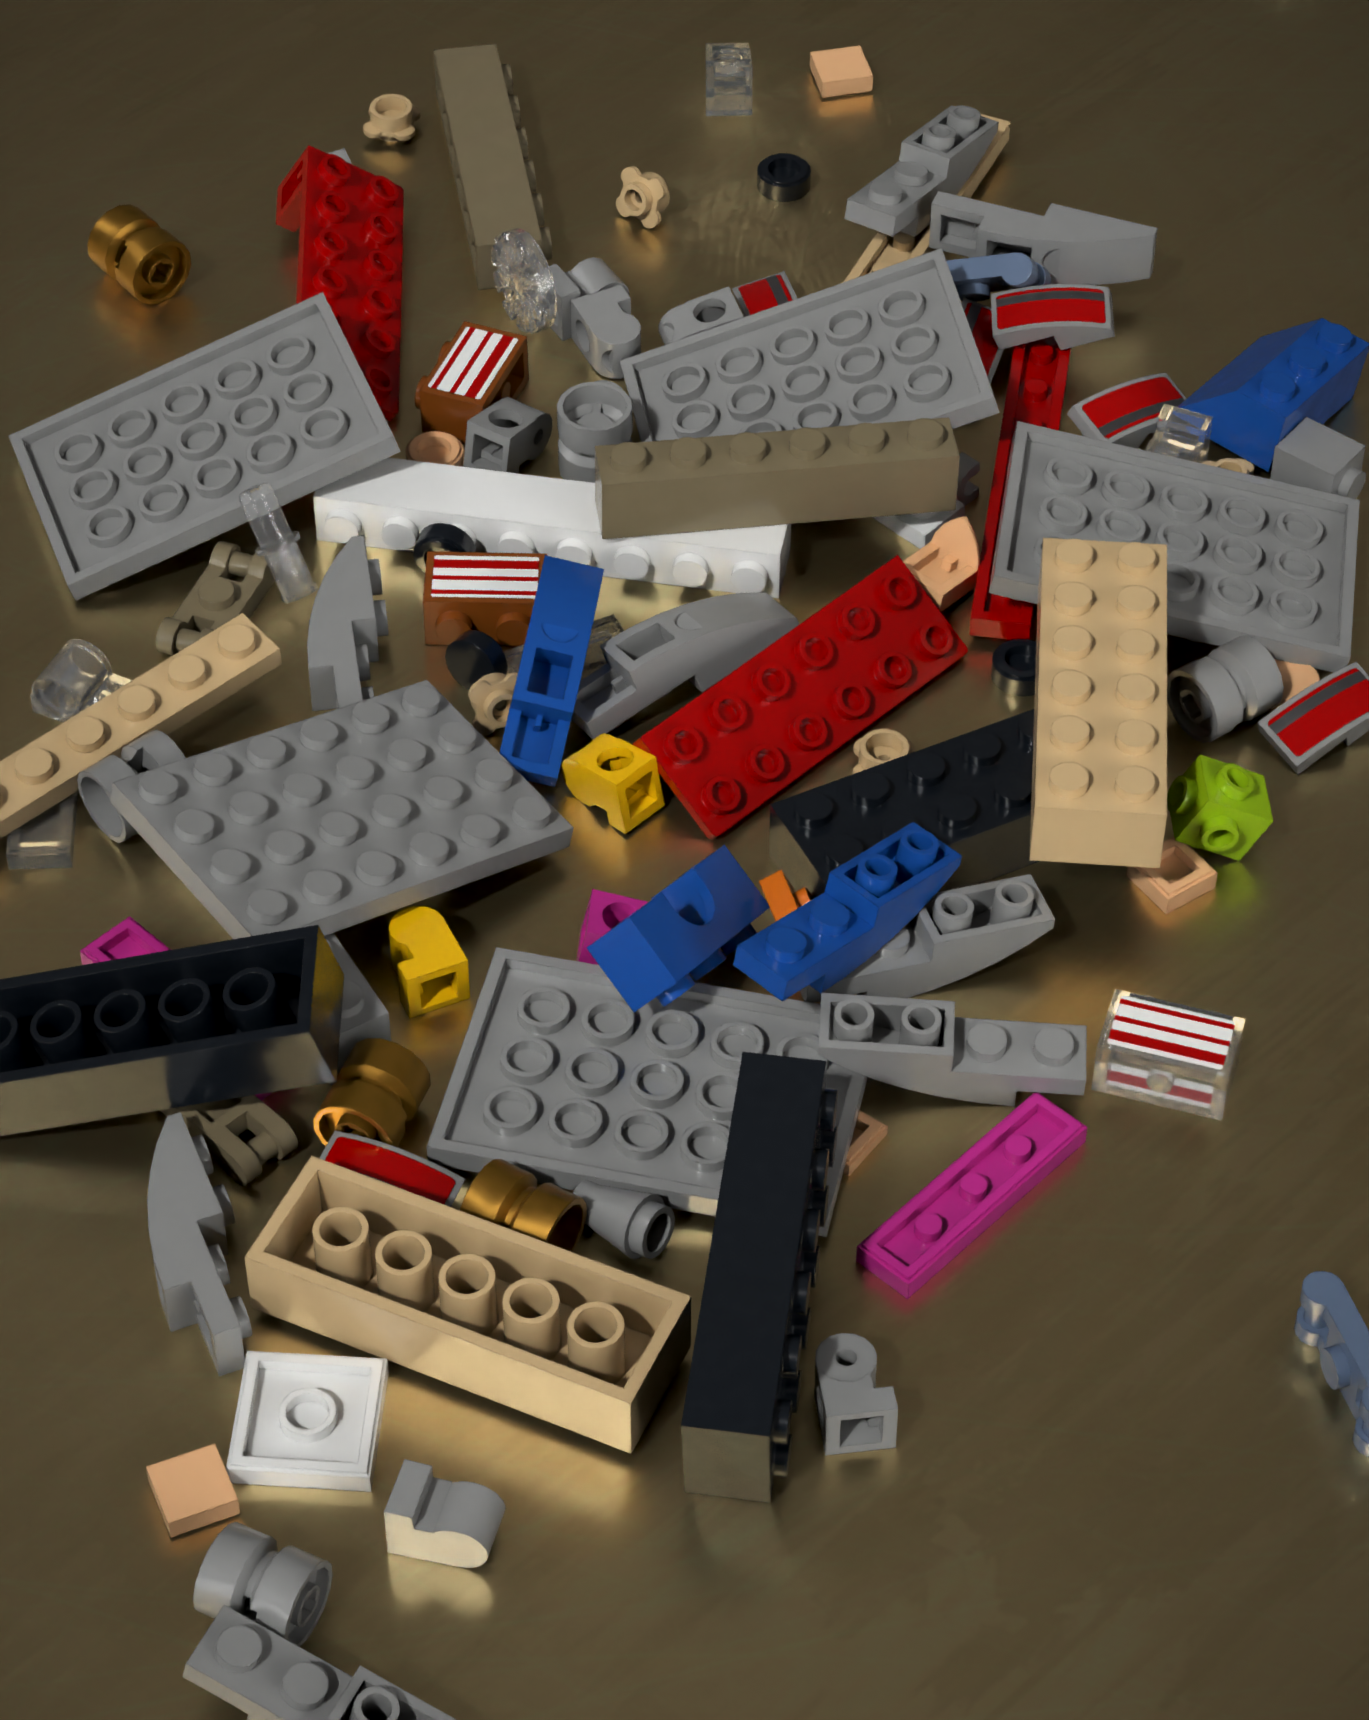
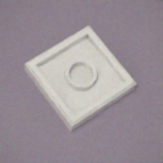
(308, 1421)

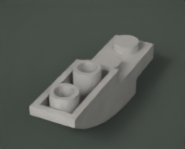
(930, 161)
(1066, 240)
(345, 629)
(689, 643)
(951, 939)
(947, 1056)
(190, 1245)
(285, 1682)

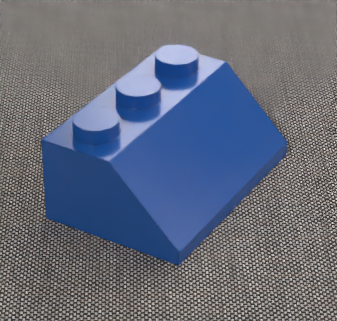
(1278, 384)

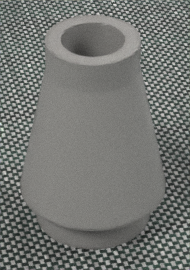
(628, 1218)

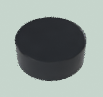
(783, 177)
(441, 538)
(473, 657)
(1015, 667)

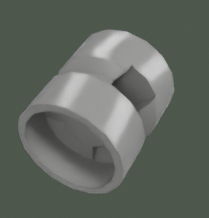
(587, 418)
(1224, 688)
(137, 757)
(268, 1586)

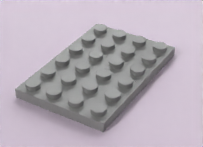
(837, 357)
(176, 447)
(1239, 545)
(341, 815)
(614, 1096)

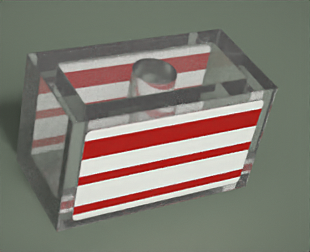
(1168, 1054)

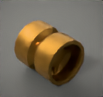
(139, 254)
(374, 1093)
(511, 1199)

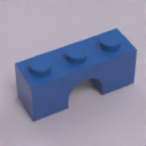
(681, 932)

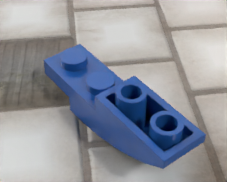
(551, 669)
(853, 918)

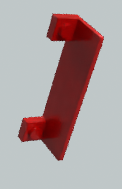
(353, 256)
(802, 697)

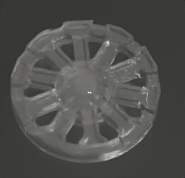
(524, 280)

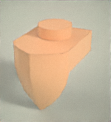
(948, 563)

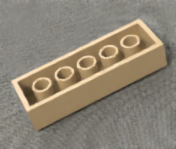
(1100, 704)
(470, 1303)

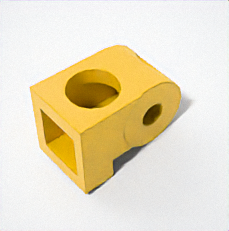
(615, 779)
(427, 961)

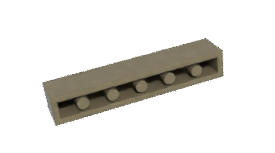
(487, 152)
(776, 478)

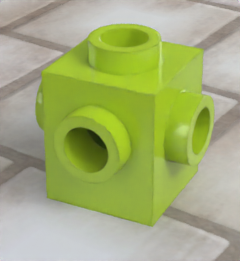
(1219, 807)

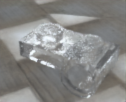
(74, 681)

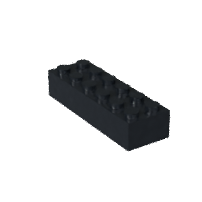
(962, 790)
(169, 1030)
(759, 1279)

